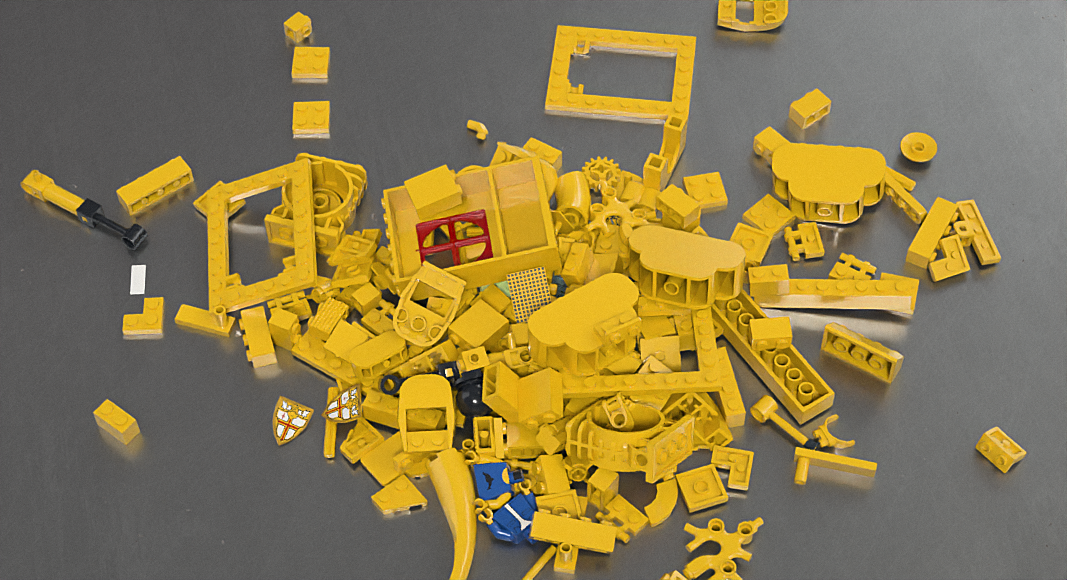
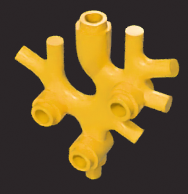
(613, 207)
(730, 548)

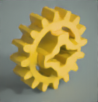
(601, 170)

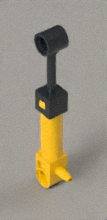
(86, 210)
(448, 370)

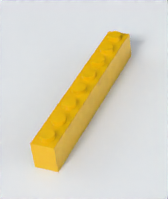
(841, 294)

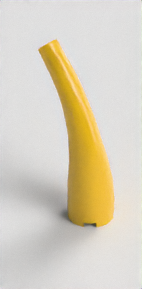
(456, 495)

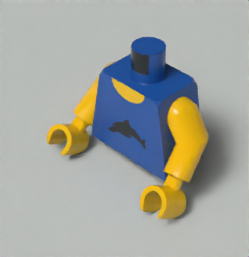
(493, 481)

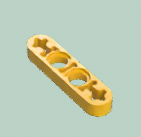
(901, 197)

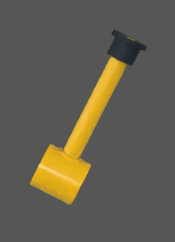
(766, 408)

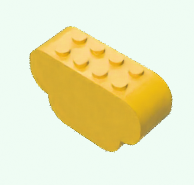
(827, 180)
(685, 267)
(564, 329)

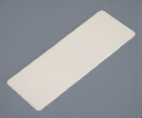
(138, 279)

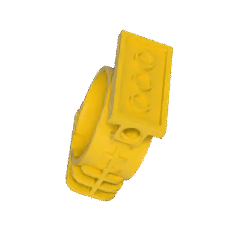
(331, 217)
(649, 447)

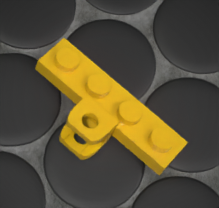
(975, 231)

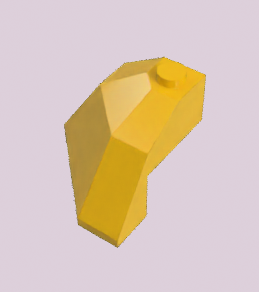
(426, 363)
(709, 423)

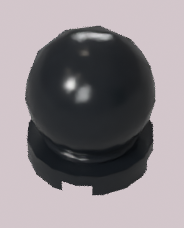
(469, 394)

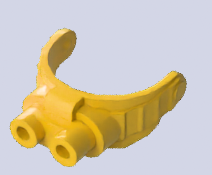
(588, 238)
(827, 439)

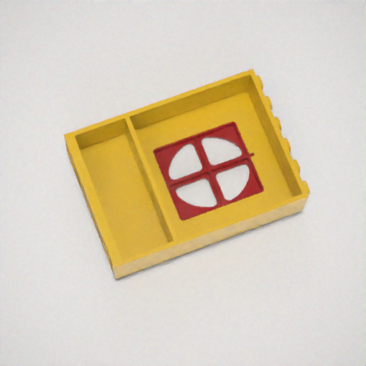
(501, 199)

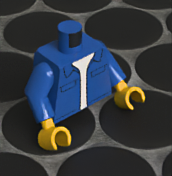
(514, 518)

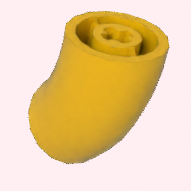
(574, 198)

